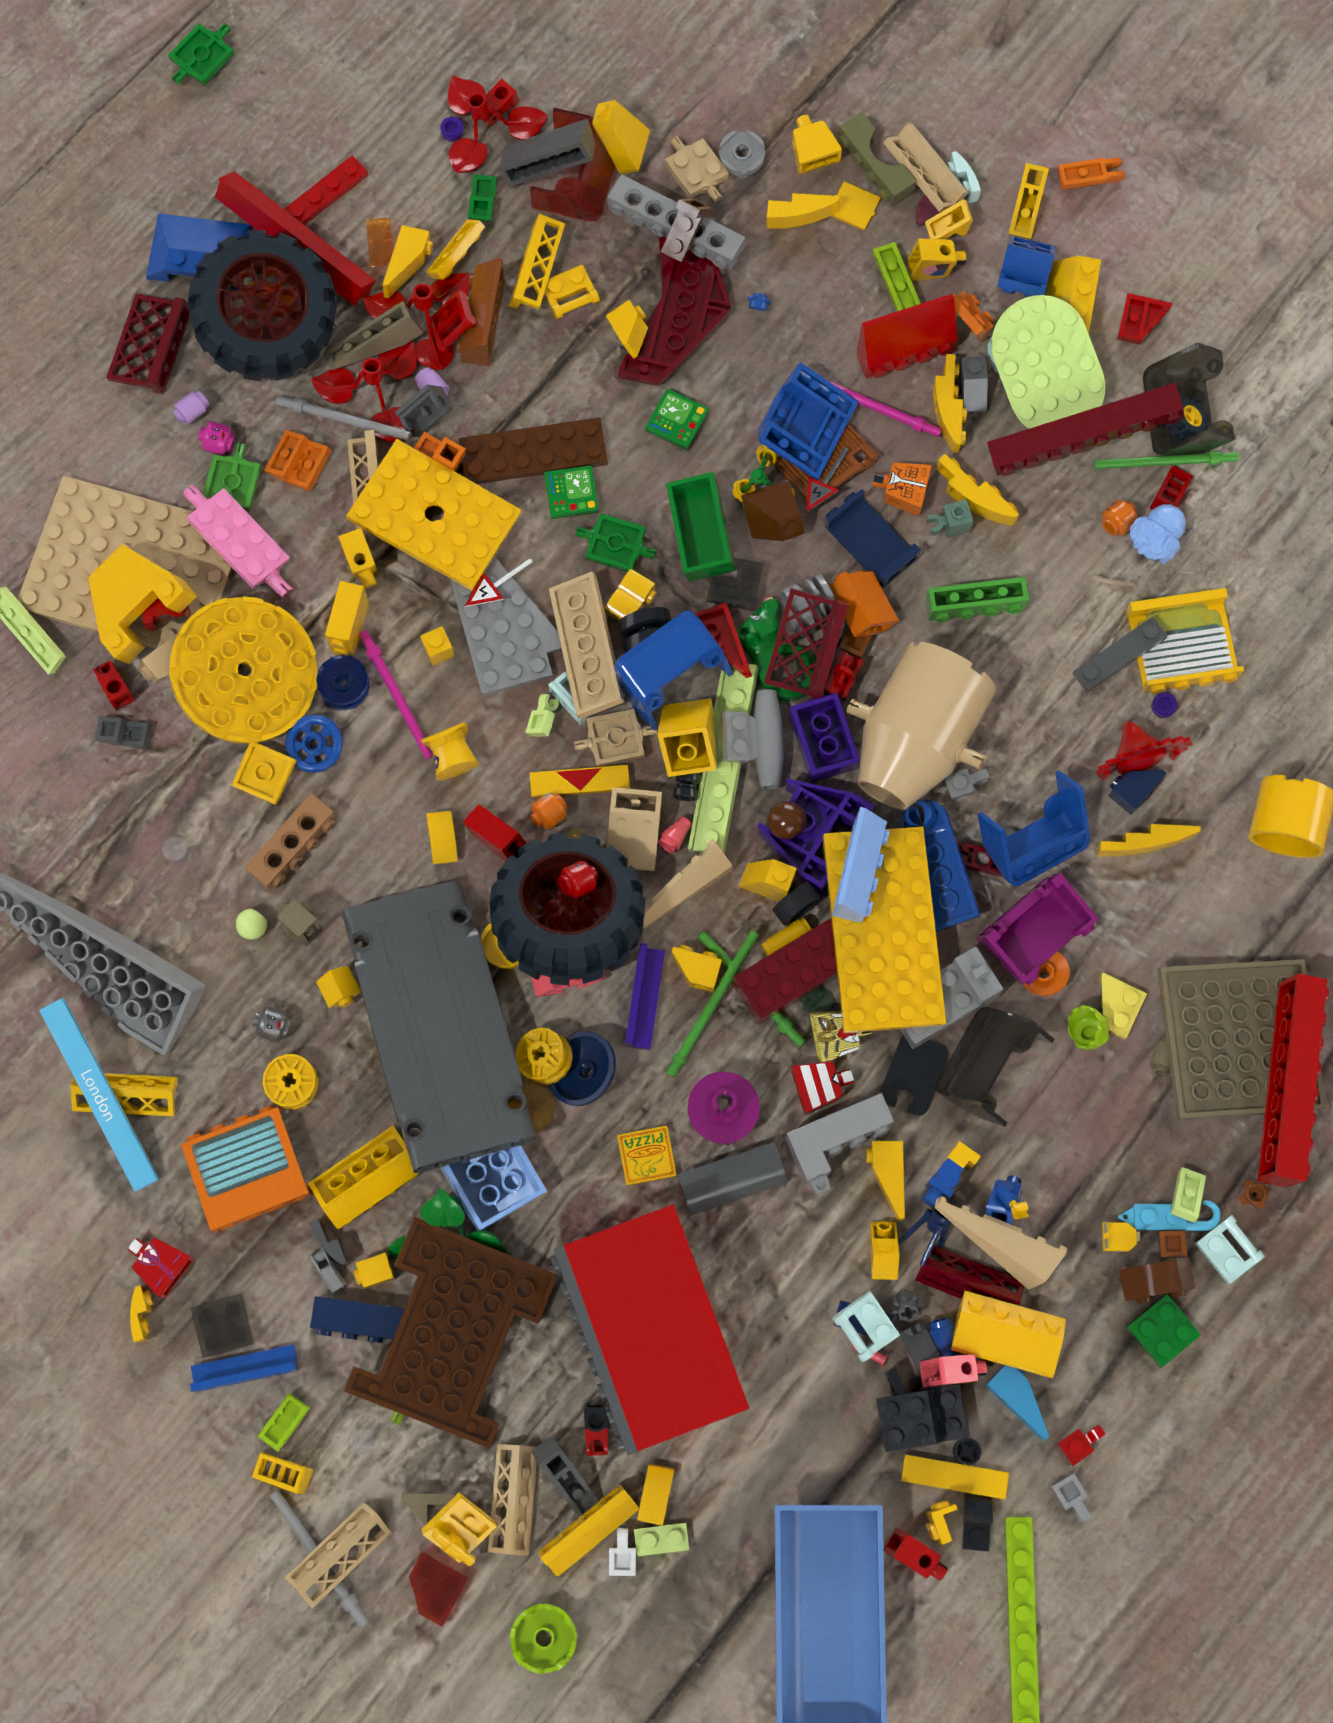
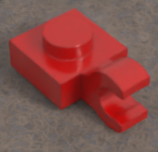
(1077, 1446)

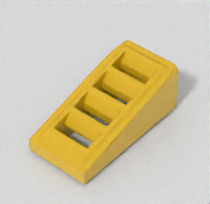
(302, 1480)

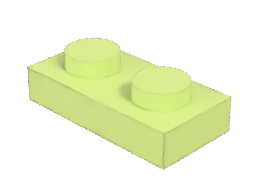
(1188, 1194)
(661, 1539)

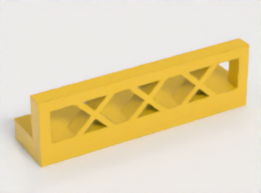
(528, 262)
(144, 1087)

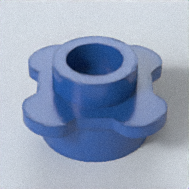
(759, 302)

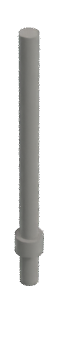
(300, 406)
(349, 1601)

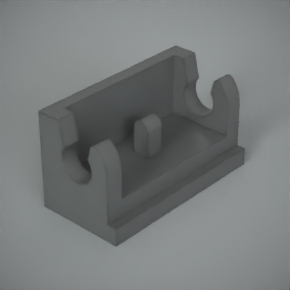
(424, 409)

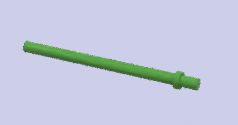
(679, 1059)

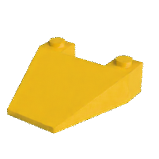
(124, 590)

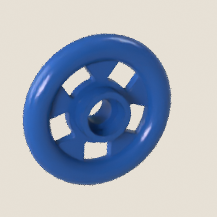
(332, 753)

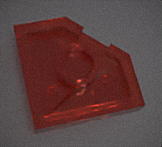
(435, 1588)

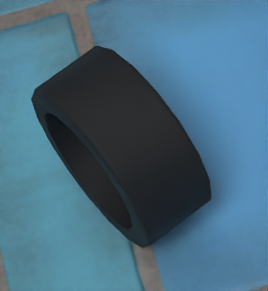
(796, 903)

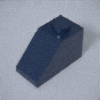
(1134, 788)

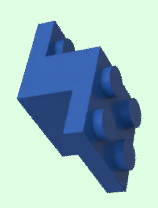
(1026, 266)

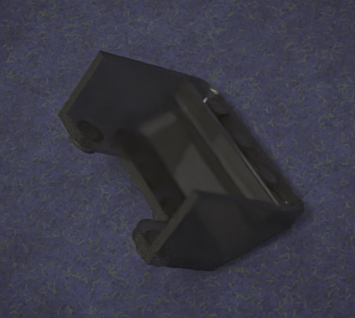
(1190, 371)

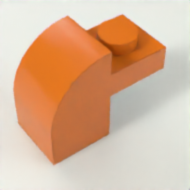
(444, 452)

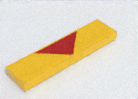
(579, 781)

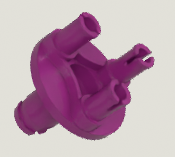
(728, 1125)

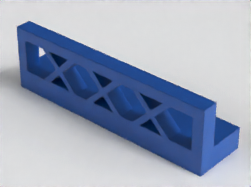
(244, 1368)

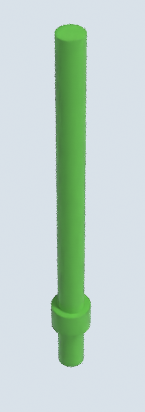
(1211, 458)
(785, 1025)

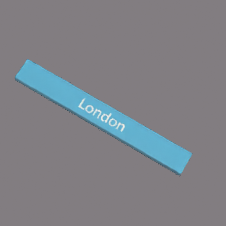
(99, 1094)

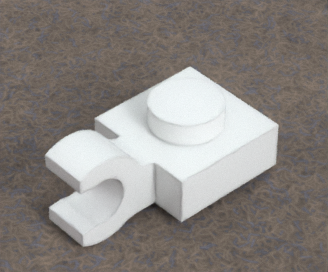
(622, 1558)

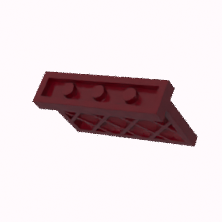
(168, 343)
(826, 650)

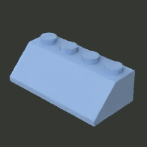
(860, 866)

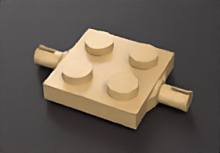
(696, 168)
(614, 737)

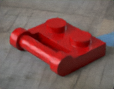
(444, 320)

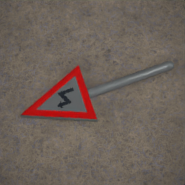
(819, 491)

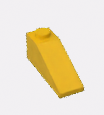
(1028, 200)
(407, 258)
(888, 1170)

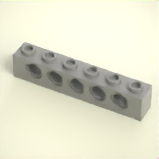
(649, 201)

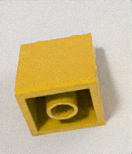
(688, 737)

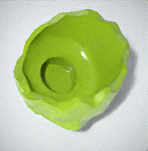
(1088, 1027)

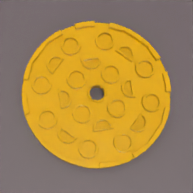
(207, 676)

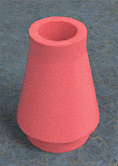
(673, 837)

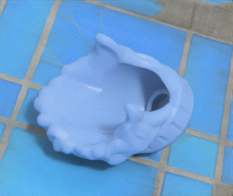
(1159, 533)

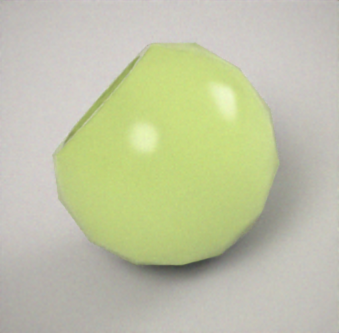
(251, 924)

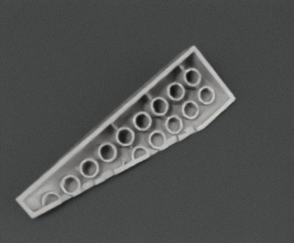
(128, 981)

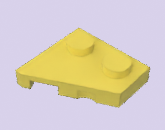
(1120, 1004)

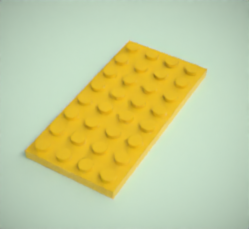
(890, 959)

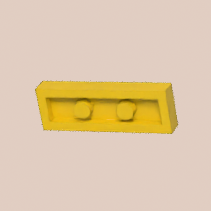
(455, 249)

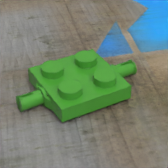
(235, 476)

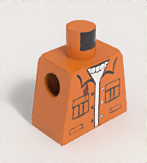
(904, 486)

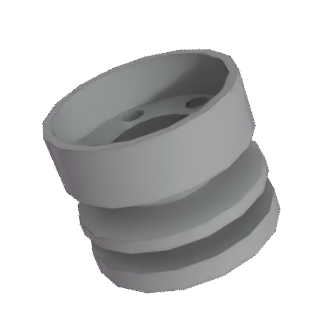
(818, 587)

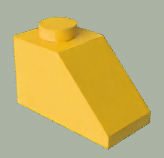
(629, 326)

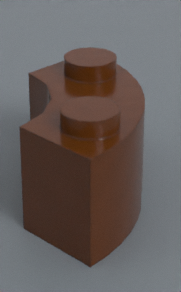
(1157, 1279)

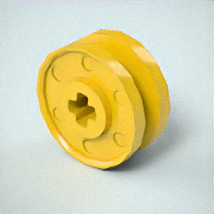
(532, 1049)
(284, 1068)

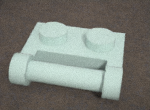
(1223, 1255)
(872, 1320)

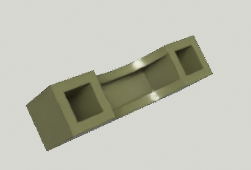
(892, 181)

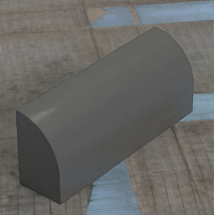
(547, 153)
(732, 1178)

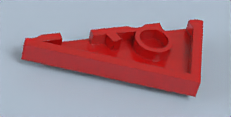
(721, 627)

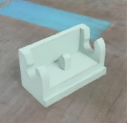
(561, 690)

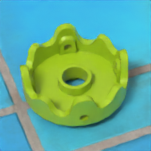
(543, 1658)

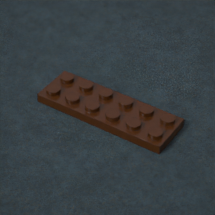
(533, 451)

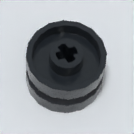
(641, 624)

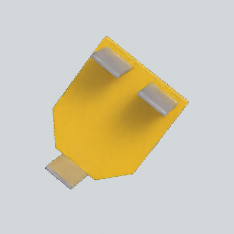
(1119, 1236)

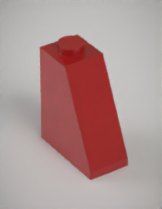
(494, 833)

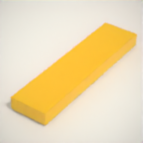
(954, 1476)

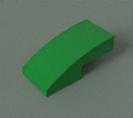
(482, 197)

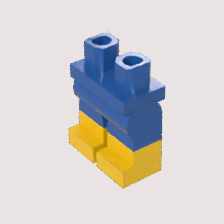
(948, 1174)

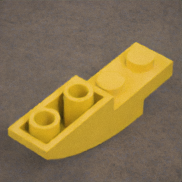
(947, 407)
(982, 500)

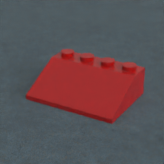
(907, 337)

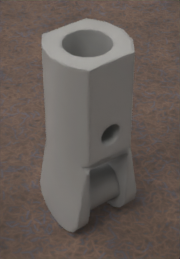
(330, 1273)

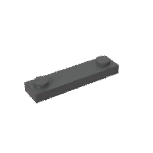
(1120, 654)

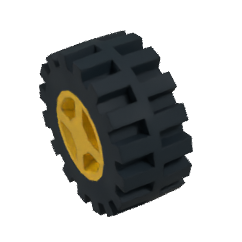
(1193, 422)

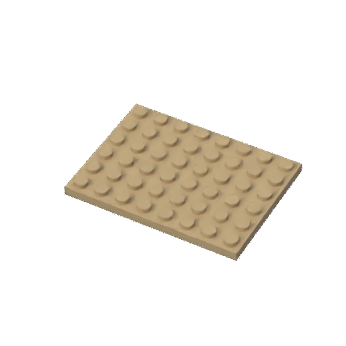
(87, 527)

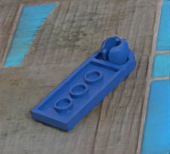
(949, 881)

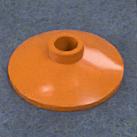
(1058, 972)

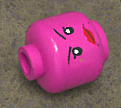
(216, 438)

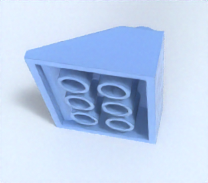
(494, 1185)

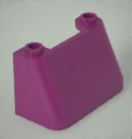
(1037, 927)

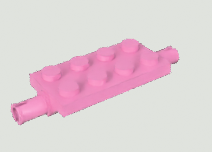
(238, 539)

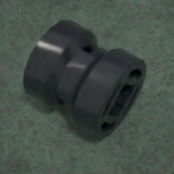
(686, 787)
(969, 1454)

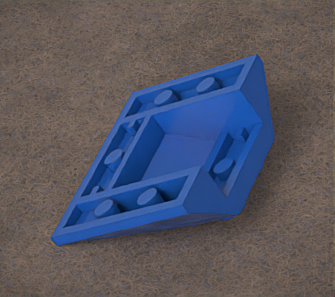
(183, 242)
(806, 420)

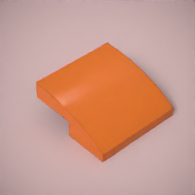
(298, 460)

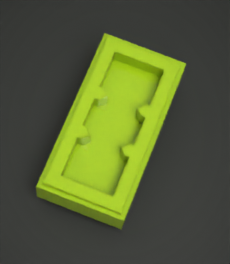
(283, 1422)

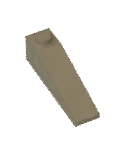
(380, 335)

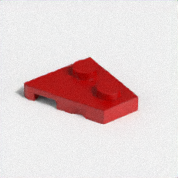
(1140, 317)

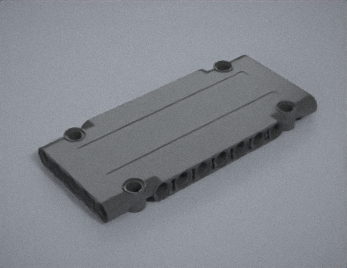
(438, 1026)

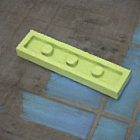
(29, 632)

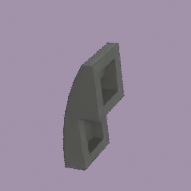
(123, 733)
(333, 1248)

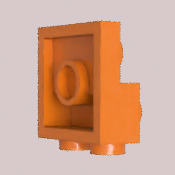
(978, 322)

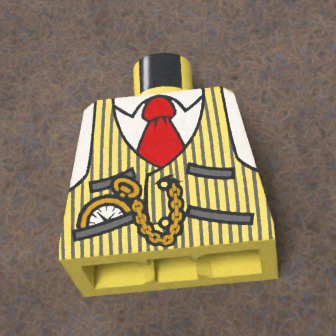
(829, 1035)

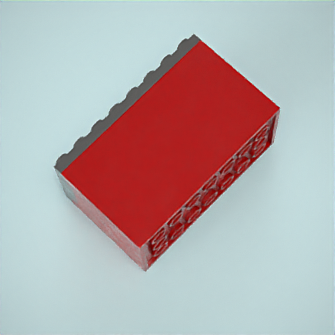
(649, 1330)

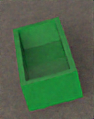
(700, 527)

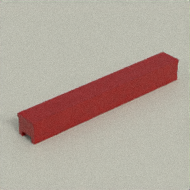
(267, 215)

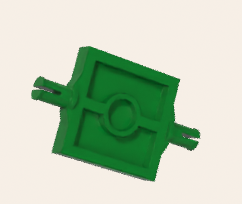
(201, 54)
(615, 543)

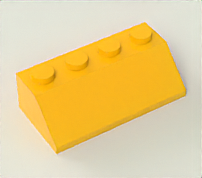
(1075, 283)
(363, 1178)
(1008, 1334)

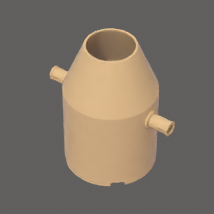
(921, 725)

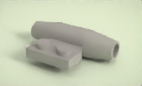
(757, 738)

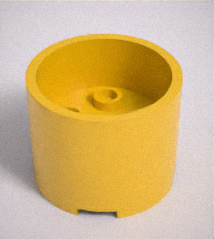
(1292, 817)

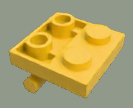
(459, 1529)

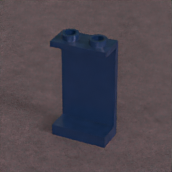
(870, 539)

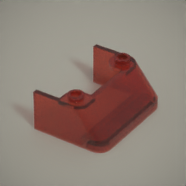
(586, 195)

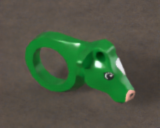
(758, 639)

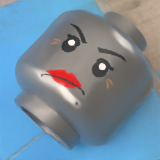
(271, 1023)

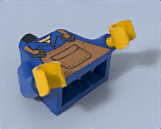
(1008, 1201)

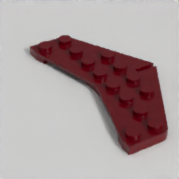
(680, 318)

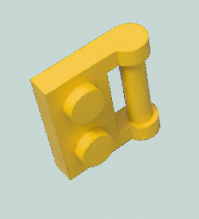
(568, 285)

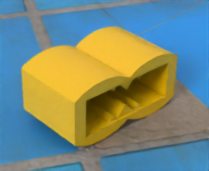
(630, 595)

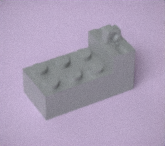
(966, 988)
(833, 1133)

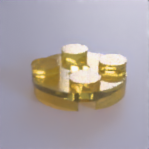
(545, 1105)

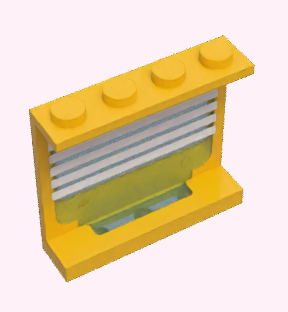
(1196, 645)

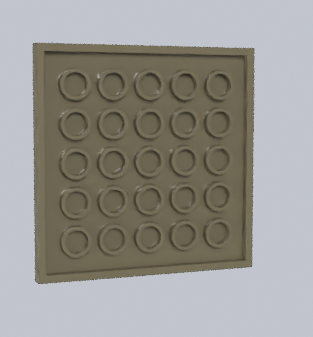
(1222, 1035)

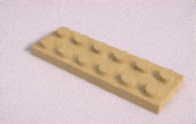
(586, 645)

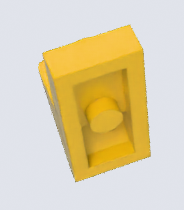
(950, 221)

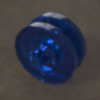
(338, 669)

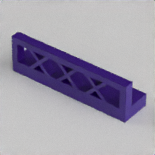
(644, 998)

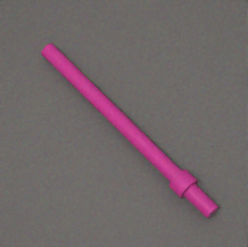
(917, 423)
(375, 654)

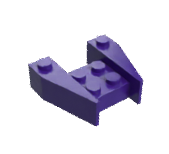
(823, 810)

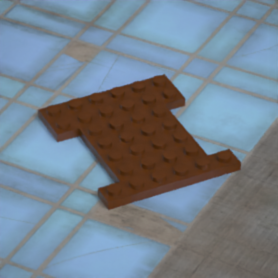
(452, 1330)

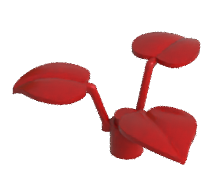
(470, 96)
(423, 297)
(337, 384)

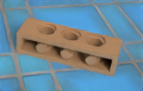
(276, 847)

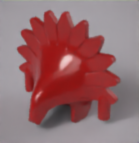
(1141, 751)

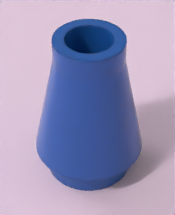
(942, 1334)

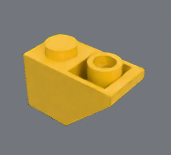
(698, 969)
(884, 1250)

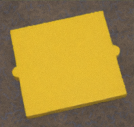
(856, 206)

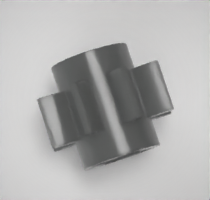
(907, 1305)

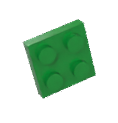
(1163, 1331)

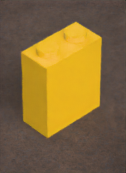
(347, 618)

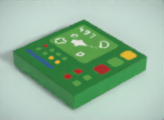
(677, 419)
(571, 492)

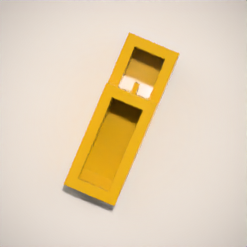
(801, 211)

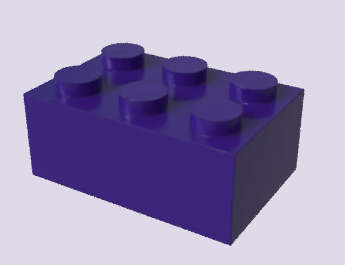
(824, 737)

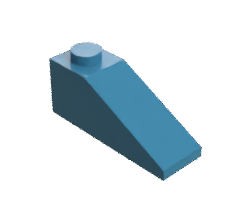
(1016, 1393)

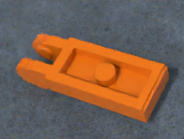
(1089, 173)

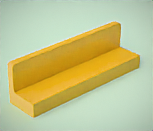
(588, 1530)

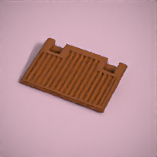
(847, 468)

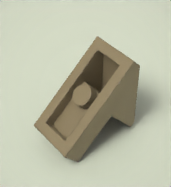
(421, 1502)

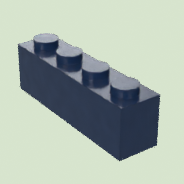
(354, 1319)

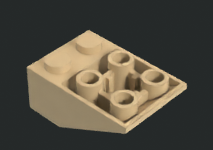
(635, 826)

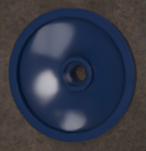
(589, 1053)

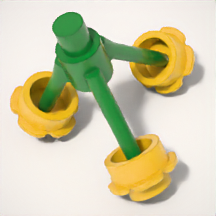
(766, 458)

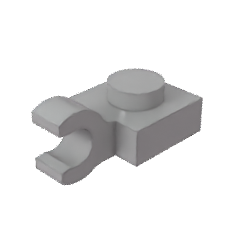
(962, 784)
(1070, 1494)

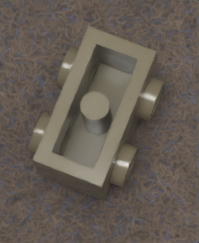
(299, 922)

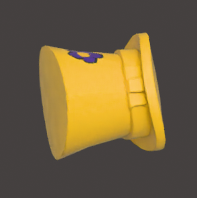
(451, 752)

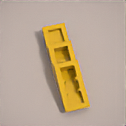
(1156, 838)

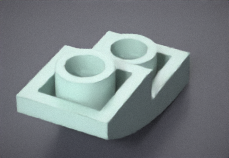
(965, 175)

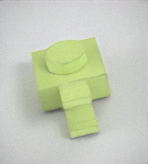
(542, 718)

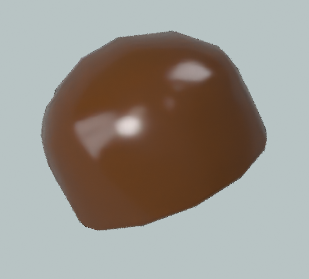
(787, 820)

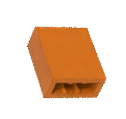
(868, 606)

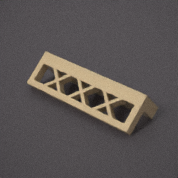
(927, 167)
(372, 461)
(517, 1500)
(335, 1550)

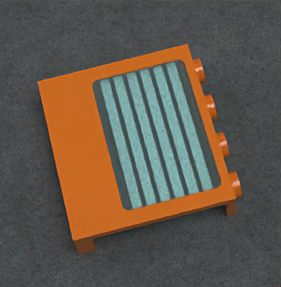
(244, 1169)

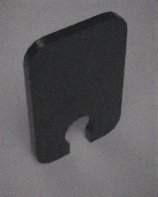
(916, 1071)

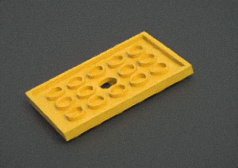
(456, 545)

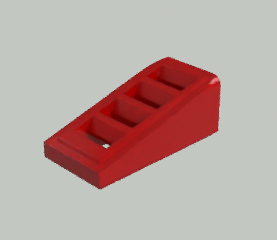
(1178, 474)

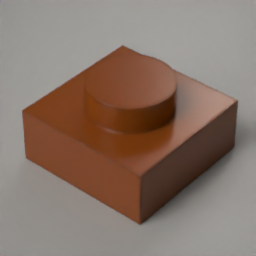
(854, 645)
(1172, 1244)

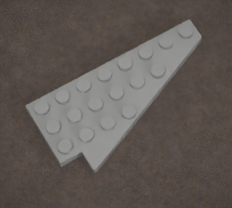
(506, 636)

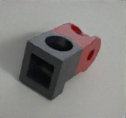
(596, 1430)

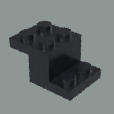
(923, 1417)

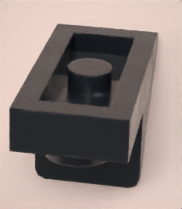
(977, 1523)

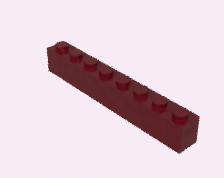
(1086, 429)

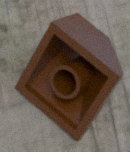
(773, 513)

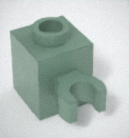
(954, 519)

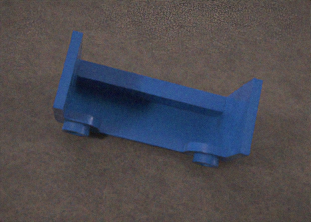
(664, 658)
(1043, 843)

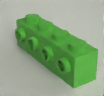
(978, 598)

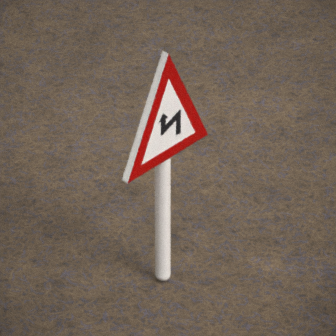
(486, 591)

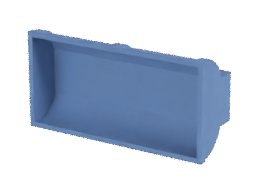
(830, 1614)

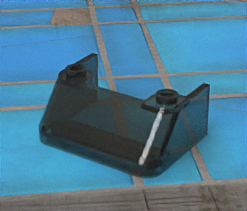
(982, 1056)

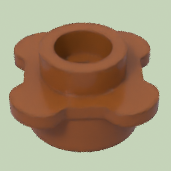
(1261, 1191)

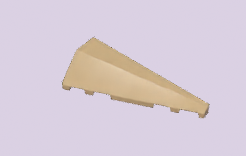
(694, 878)
(1023, 1257)

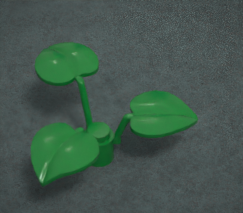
(446, 1211)

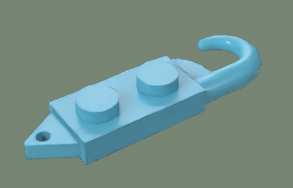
(1158, 1218)

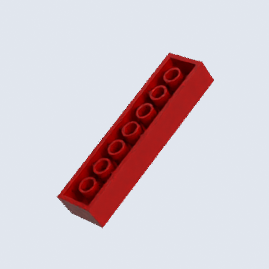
(1293, 1081)

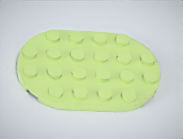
(1046, 361)

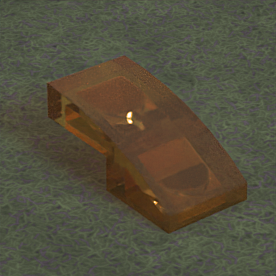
(379, 241)

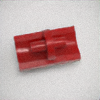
(843, 675)

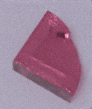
(924, 211)

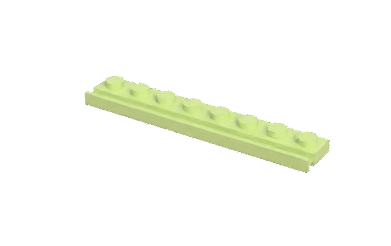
(719, 786)

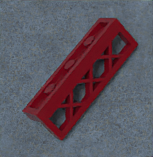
(948, 1279)

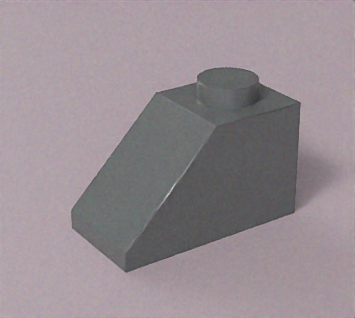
(973, 383)

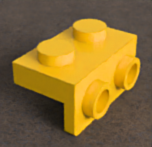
(937, 1526)

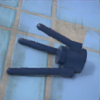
(937, 1225)

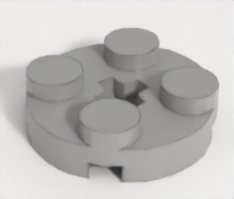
(742, 141)

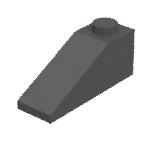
(565, 1476)

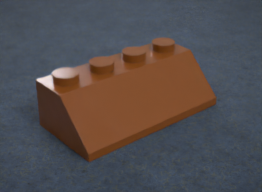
(485, 303)

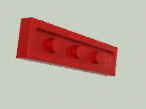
(327, 190)

